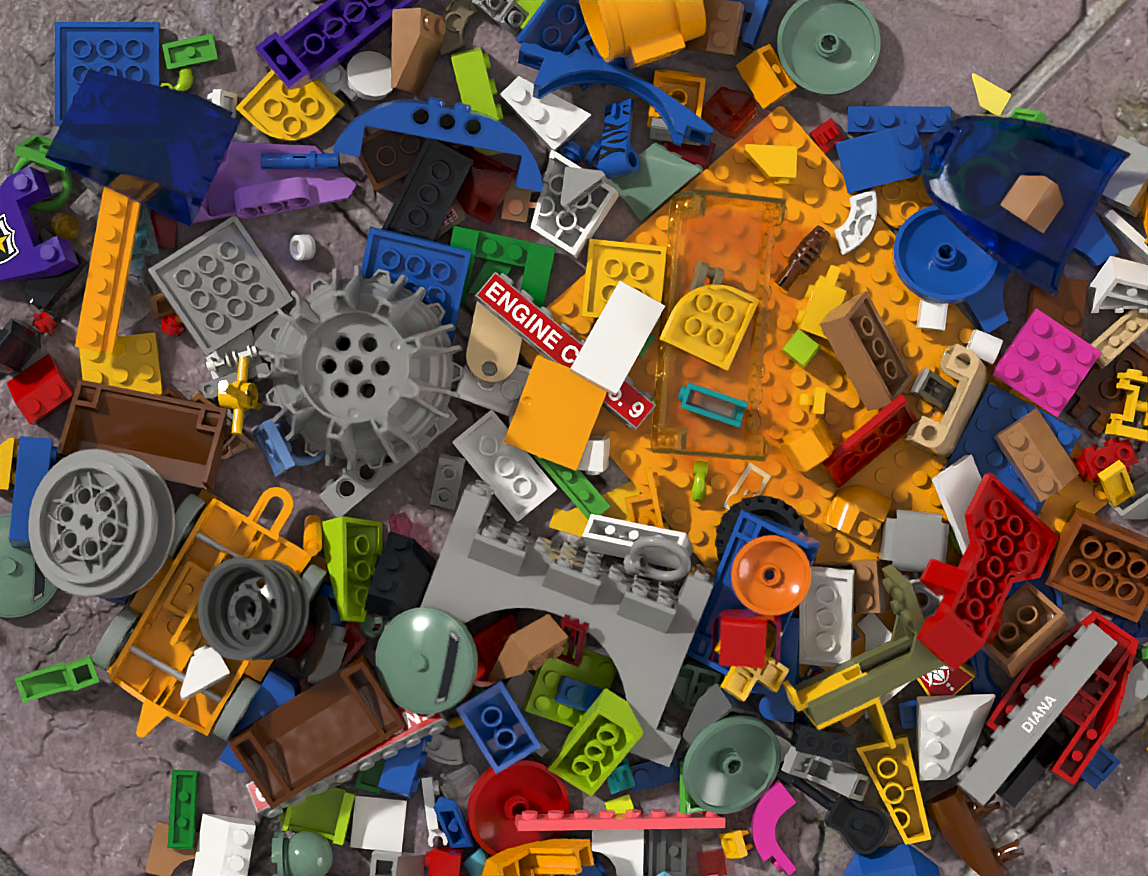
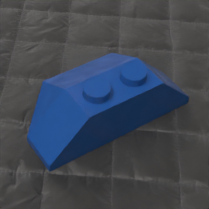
(892, 861)

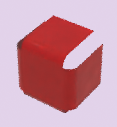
(744, 638)

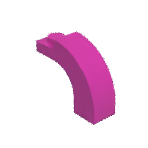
(763, 823)

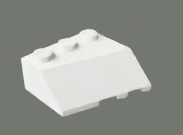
(574, 228)
(948, 732)

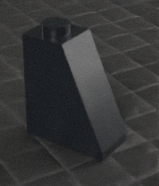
(48, 290)

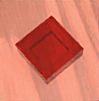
(712, 862)

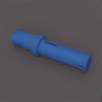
(301, 161)

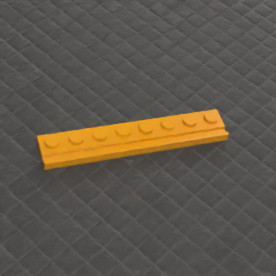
(108, 272)

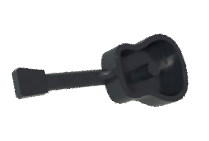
(858, 825)

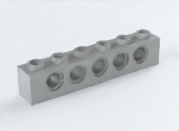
(342, 504)

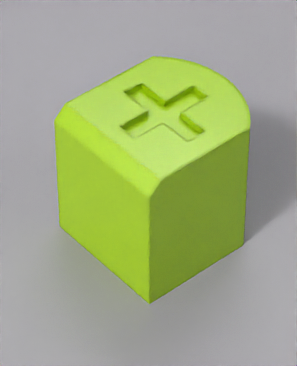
(800, 348)

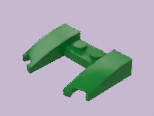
(533, 256)

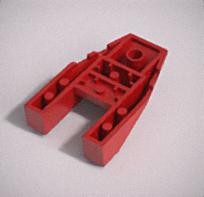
(1093, 706)

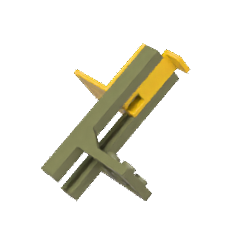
(871, 674)

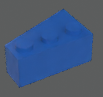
(402, 770)

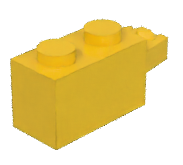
(822, 298)

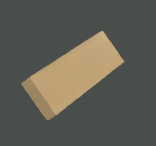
(1120, 335)

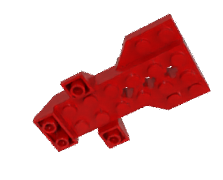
(1004, 548)

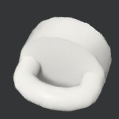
(302, 247)

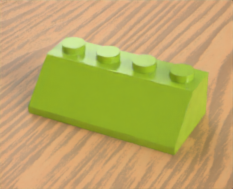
(597, 743)

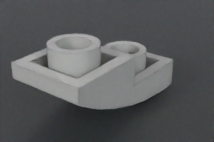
(504, 12)

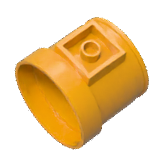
(642, 28)

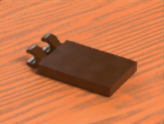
(1100, 391)

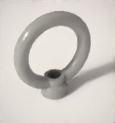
(636, 563)

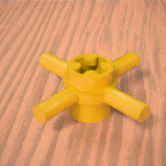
(239, 396)

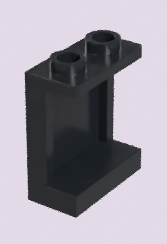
(825, 743)

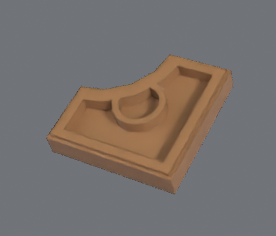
(164, 860)

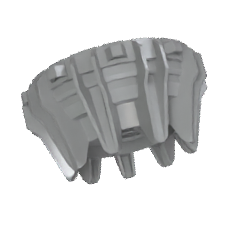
(405, 399)

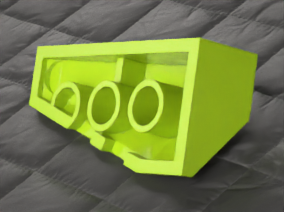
(351, 557)

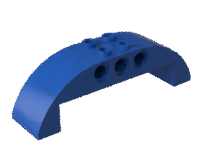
(490, 135)

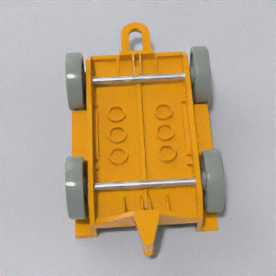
(138, 639)

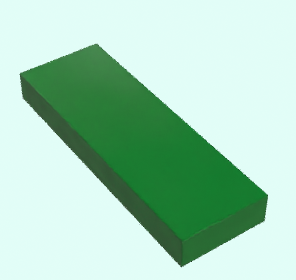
(183, 809)

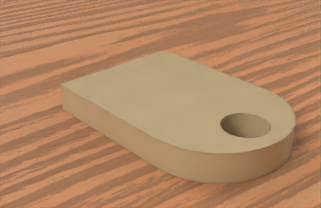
(491, 343)

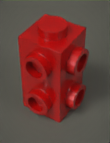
(1096, 460)

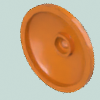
(789, 581)

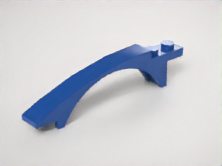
(559, 71)

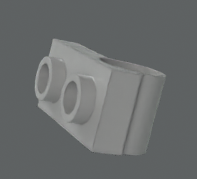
(447, 481)

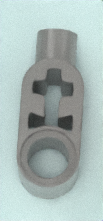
(332, 656)

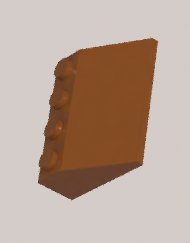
(1101, 564)

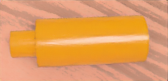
(312, 534)

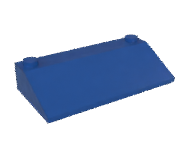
(722, 594)

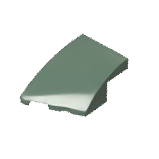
(658, 178)

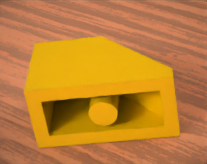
(774, 161)

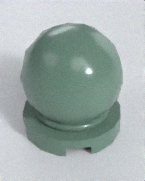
(302, 854)

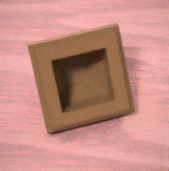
(160, 306)

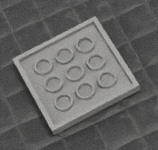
(220, 285)

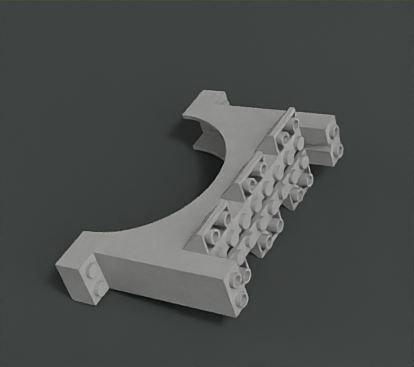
(634, 617)

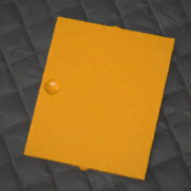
(555, 414)

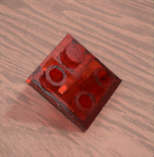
(485, 187)

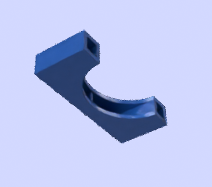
(988, 307)

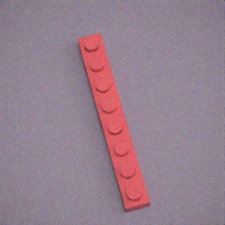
(610, 820)

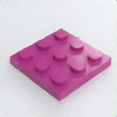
(1046, 362)

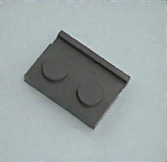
(667, 851)

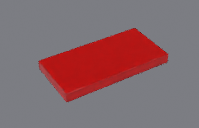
(869, 441)

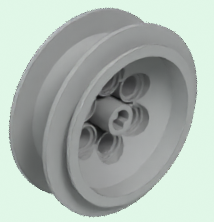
(129, 536)

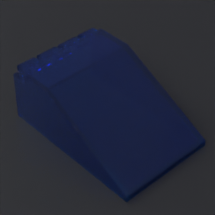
(145, 142)

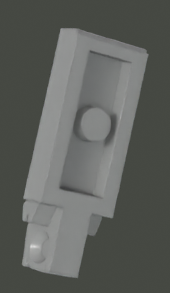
(210, 388)

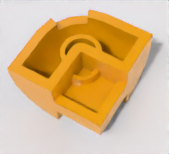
(858, 512)

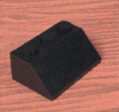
(399, 577)
(1028, 769)

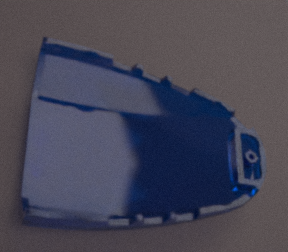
(977, 162)

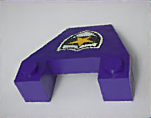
(20, 248)

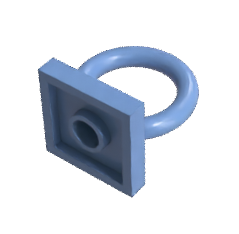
(279, 450)

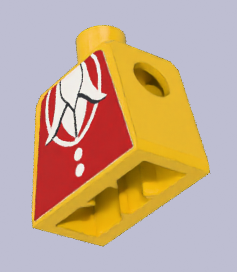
(946, 682)

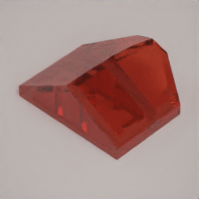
(730, 111)

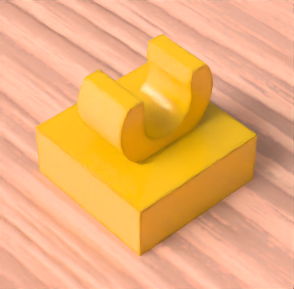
(816, 400)
(733, 843)

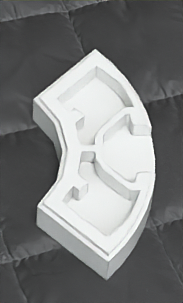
(859, 222)

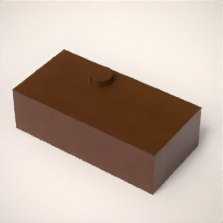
(391, 154)
(1065, 307)

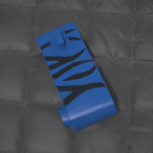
(616, 154)

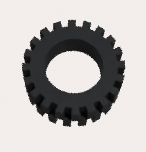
(757, 505)

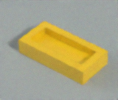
(1116, 483)

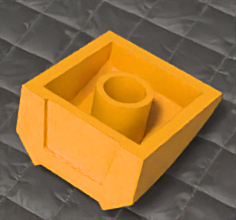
(683, 87)

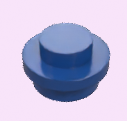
(572, 152)

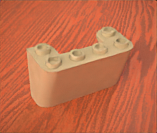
(973, 376)

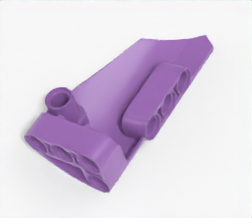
(250, 192)

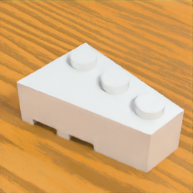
(548, 118)

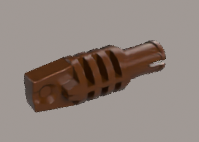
(803, 256)

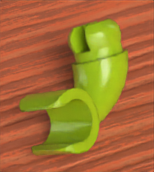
(185, 80)
(700, 471)

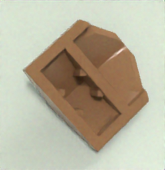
(1034, 200)

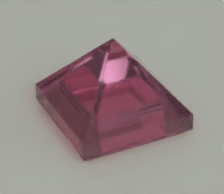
(400, 524)

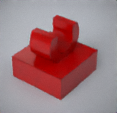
(827, 135)

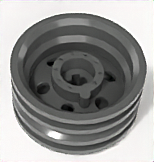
(268, 607)

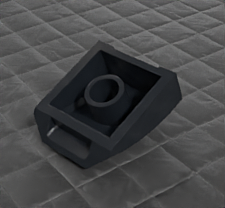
(17, 346)

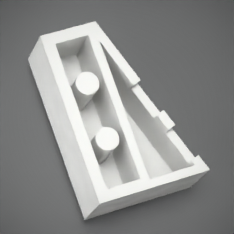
(1119, 286)

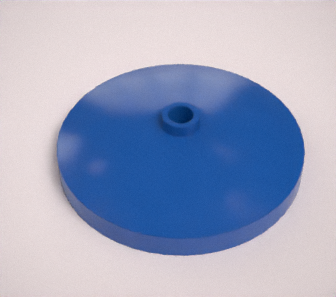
(921, 265)

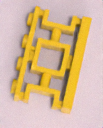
(1132, 404)

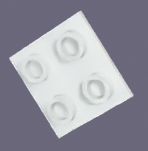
(226, 359)

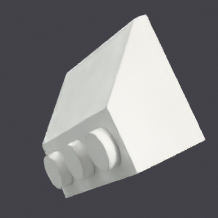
(223, 846)

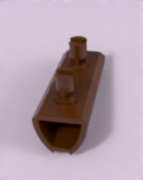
(964, 830)

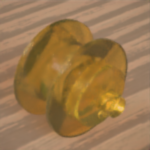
(65, 225)

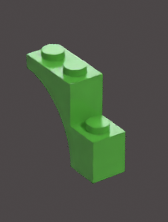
(57, 678)

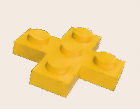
(742, 679)

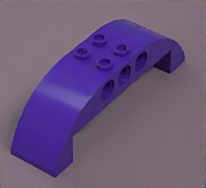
(326, 38)

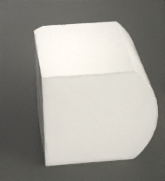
(931, 316)
(984, 346)

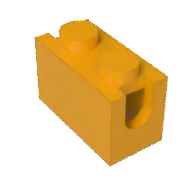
(766, 76)

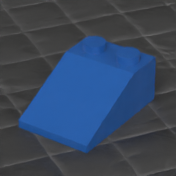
(880, 157)
(498, 726)

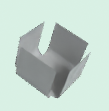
(914, 540)

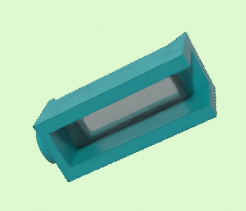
(712, 404)

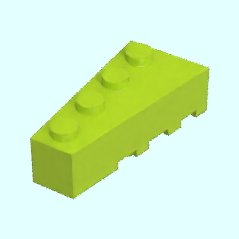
(476, 87)

